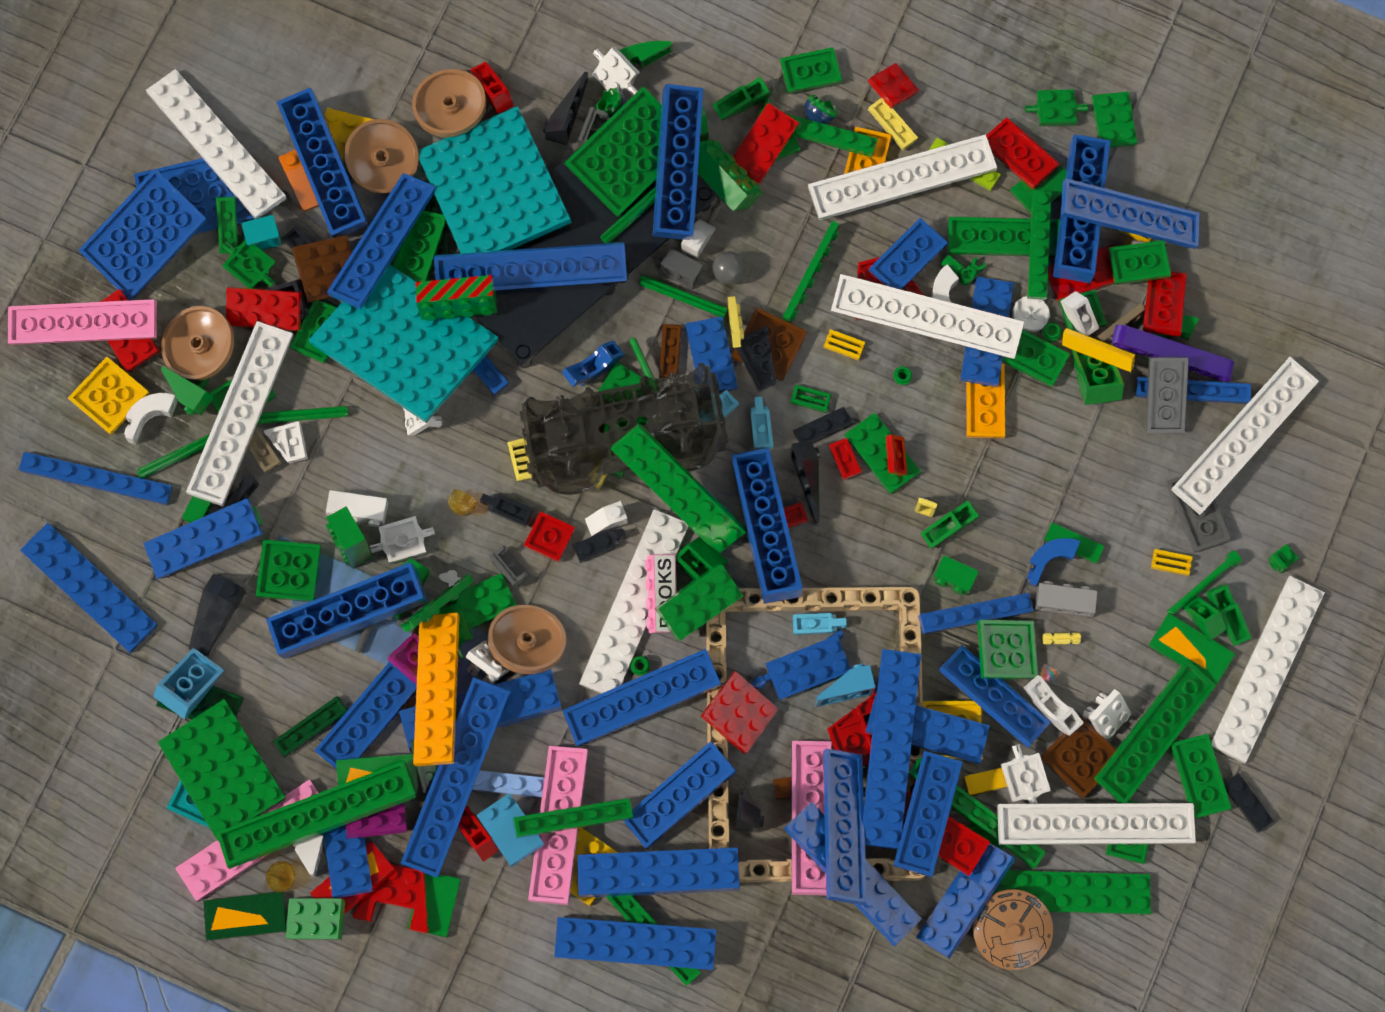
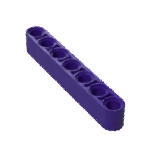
(1155, 346)

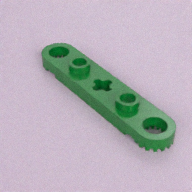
(426, 612)

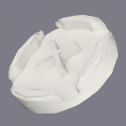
(1032, 312)

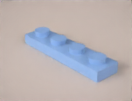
(509, 783)

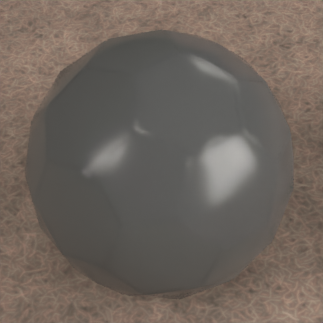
(729, 268)

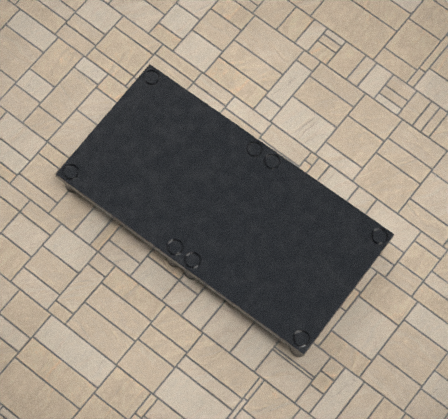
(537, 315)

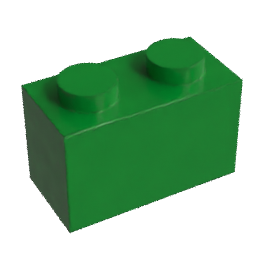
(955, 576)

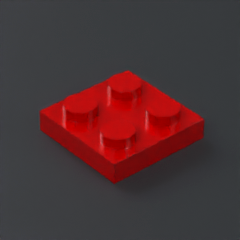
(893, 85)
(549, 536)

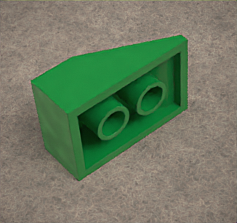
(1097, 379)

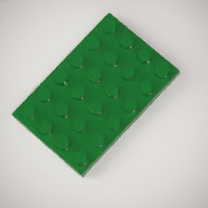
(622, 154)
(221, 768)

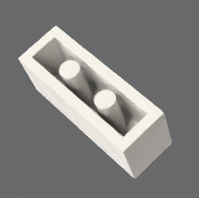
(362, 507)

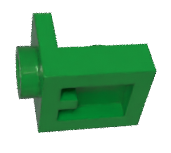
(1282, 559)

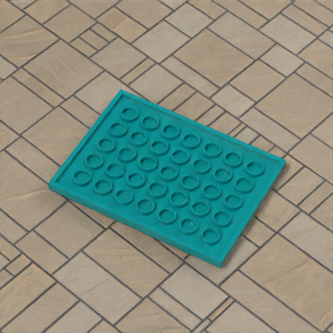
(493, 185)
(398, 352)

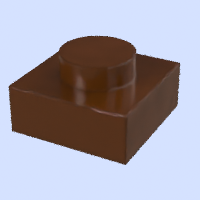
(783, 788)

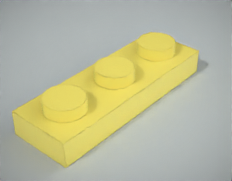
(893, 124)
(735, 322)

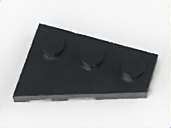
(757, 358)

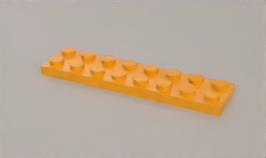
(436, 690)

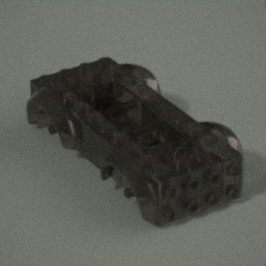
(573, 455)

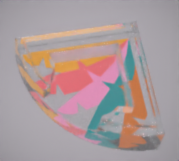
(1049, 673)

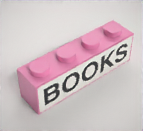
(660, 587)

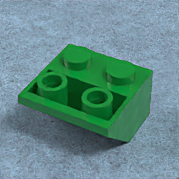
(698, 558)

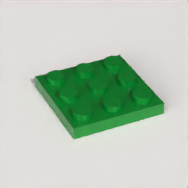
(288, 571)
(1007, 649)

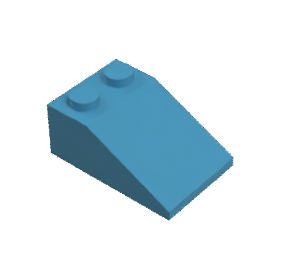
(188, 683)
(852, 685)
(499, 825)

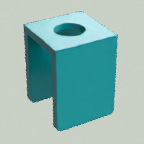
(262, 232)

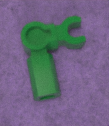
(965, 275)

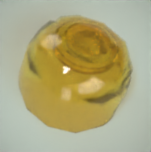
(461, 503)
(280, 876)

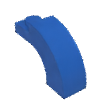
(595, 365)
(1054, 549)

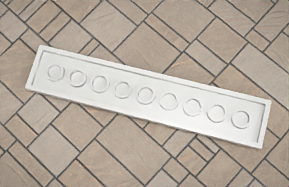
(216, 144)
(902, 177)
(927, 316)
(239, 413)
(1244, 435)
(629, 612)
(1266, 669)
(1096, 823)

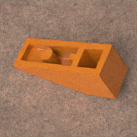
(298, 180)

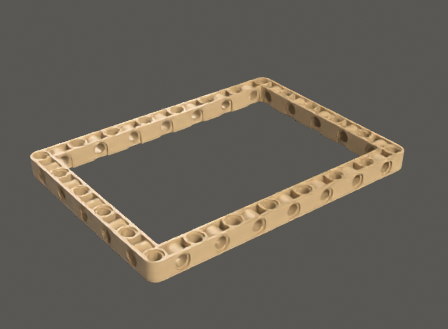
(812, 600)

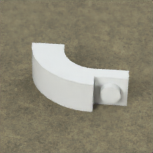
(944, 283)
(146, 408)
(1052, 707)

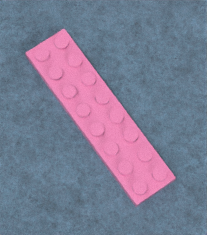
(82, 322)
(807, 788)
(555, 860)
(208, 868)

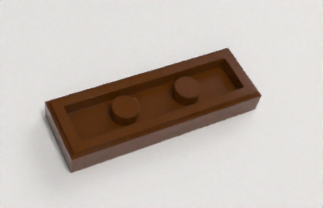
(670, 350)

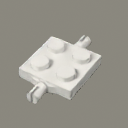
(615, 71)
(402, 540)
(1025, 776)

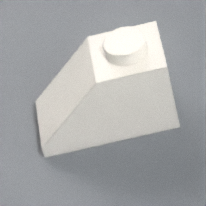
(700, 237)
(1080, 313)
(607, 518)
(310, 853)

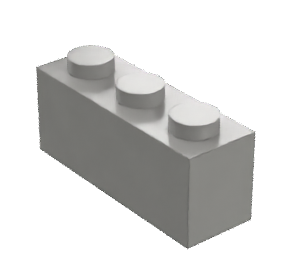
(1066, 599)

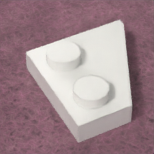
(289, 441)

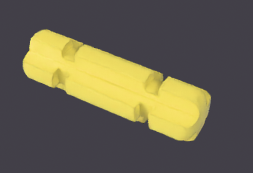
(1061, 638)

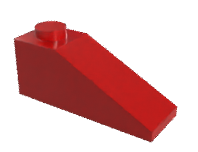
(495, 90)
(476, 835)

